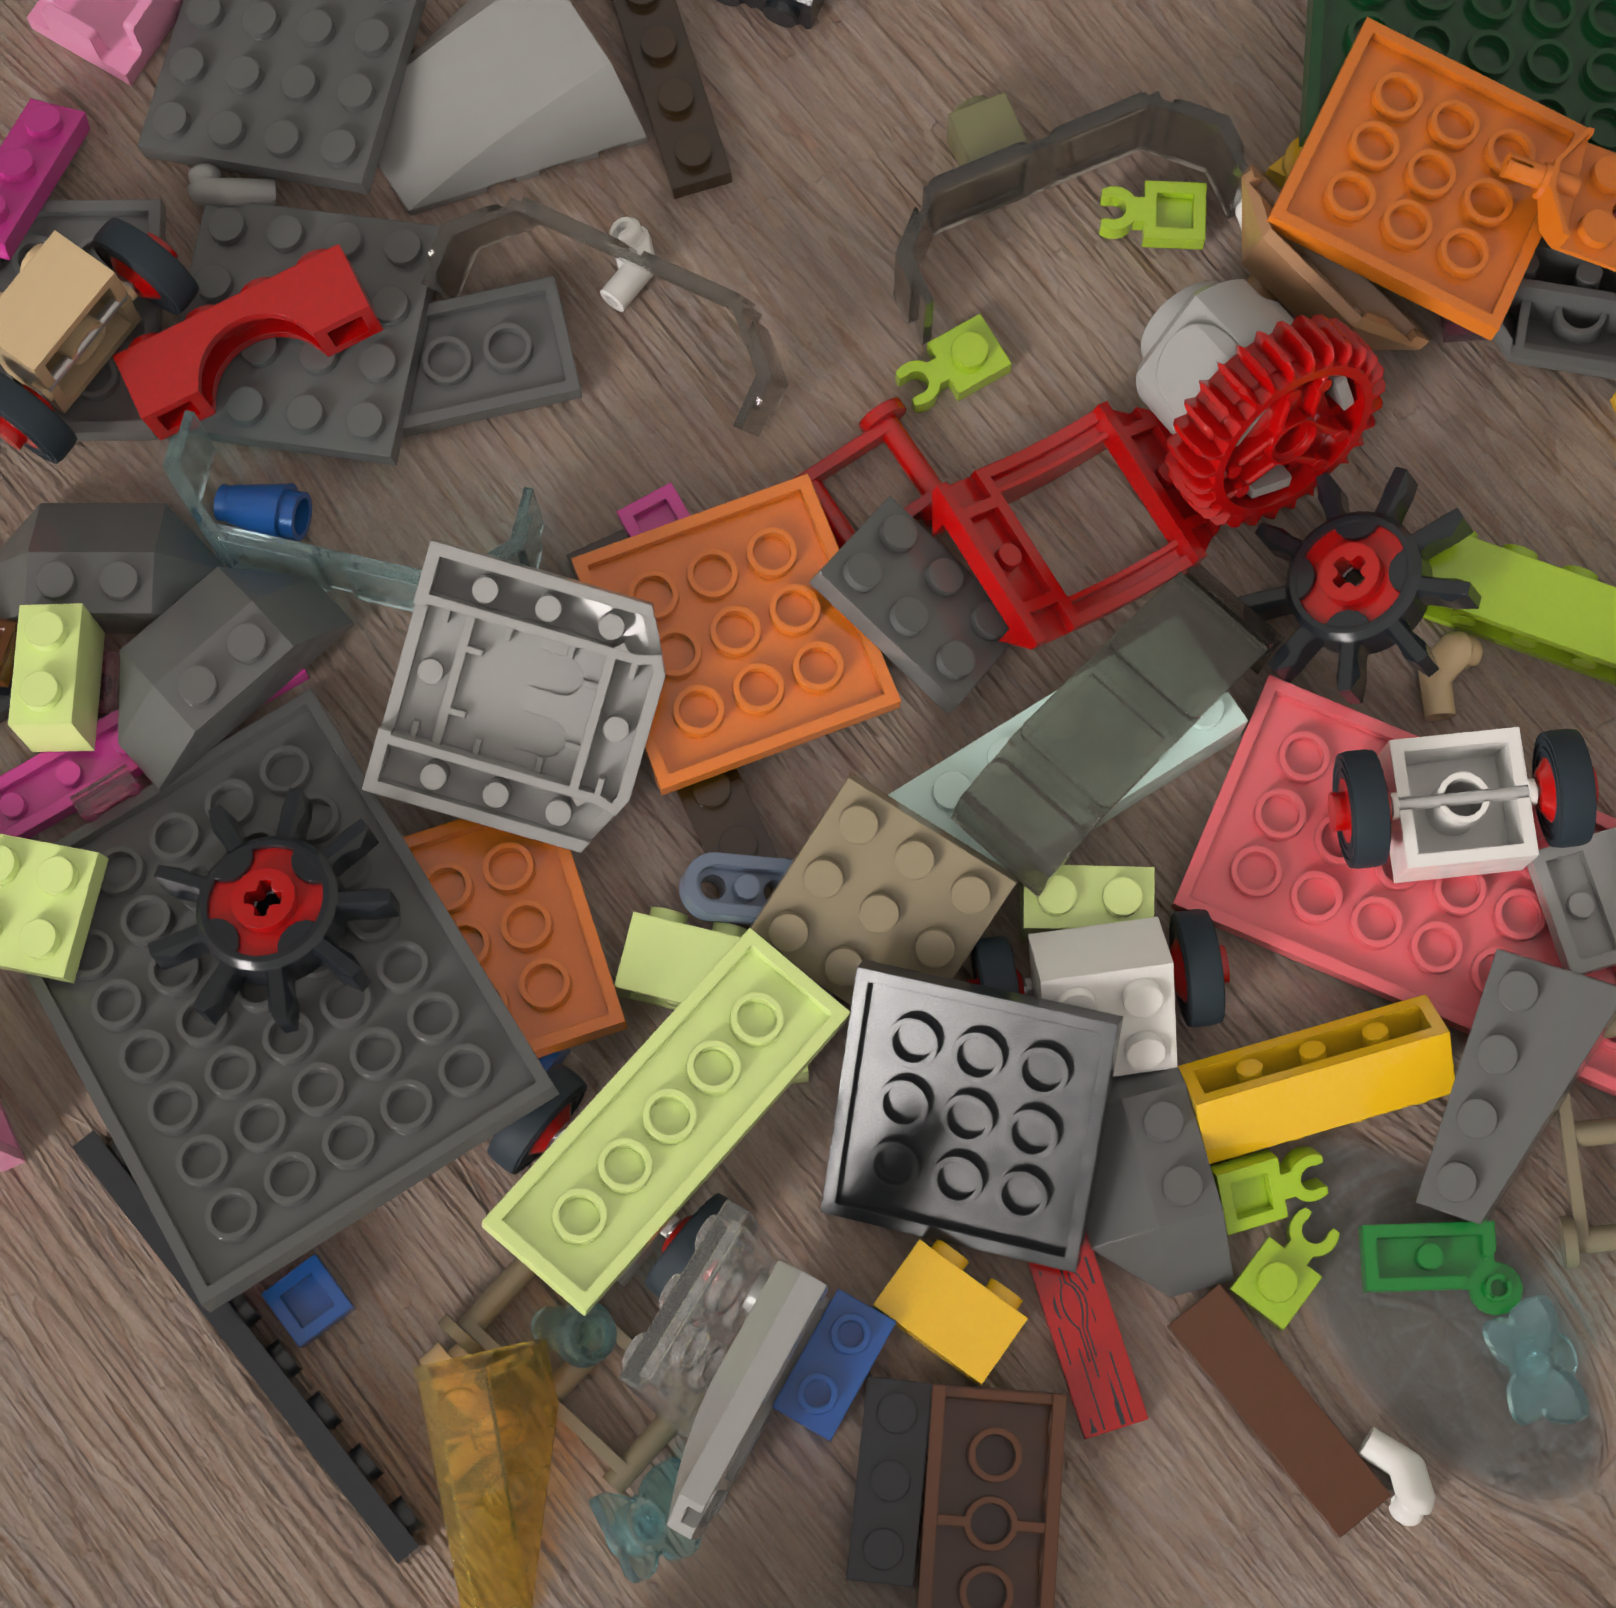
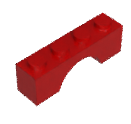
(183, 365)

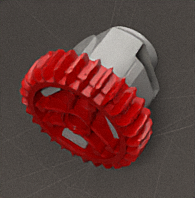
(1253, 398)

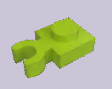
(1167, 214)
(961, 360)
(1257, 1186)
(1278, 1276)

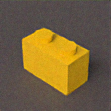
(951, 1310)

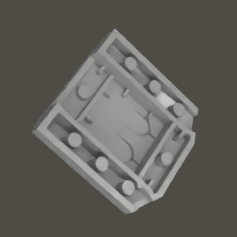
(519, 699)
(740, 1398)

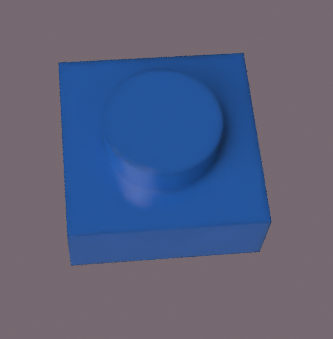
(308, 1301)

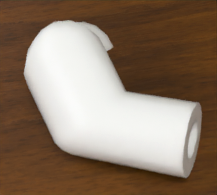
(628, 279)
(1408, 1474)

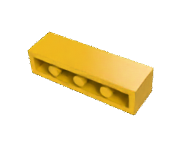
(1320, 1078)

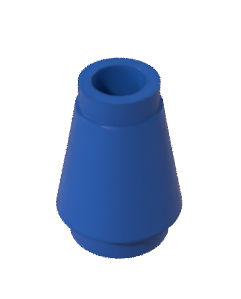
(265, 509)

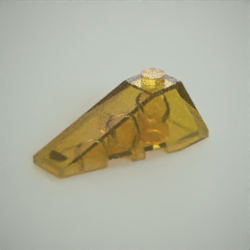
(491, 1459)

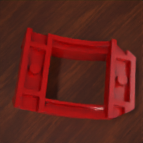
(1008, 562)

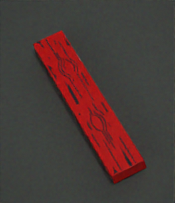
(1088, 1345)

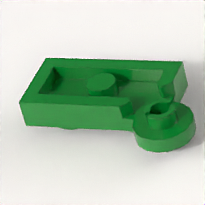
(1438, 1259)

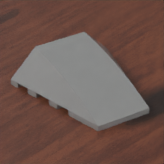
(501, 99)

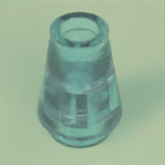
(575, 1337)

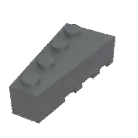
(1517, 1067)

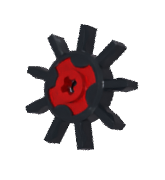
(1380, 609)
(272, 911)

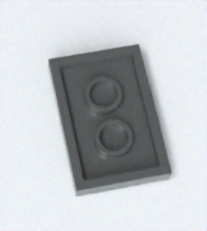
(492, 357)
(915, 604)

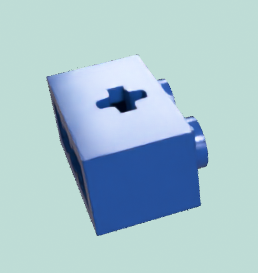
(834, 1365)

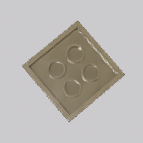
(881, 891)

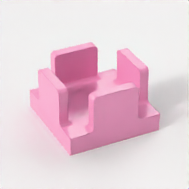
(108, 33)

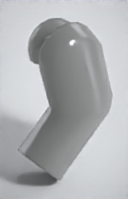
(209, 188)

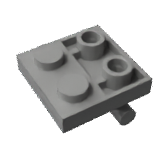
(1580, 901)

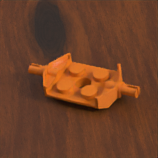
(1573, 198)

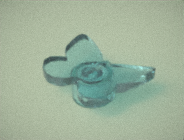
(1539, 1362)
(638, 1525)

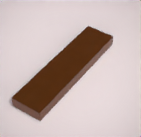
(1279, 1411)

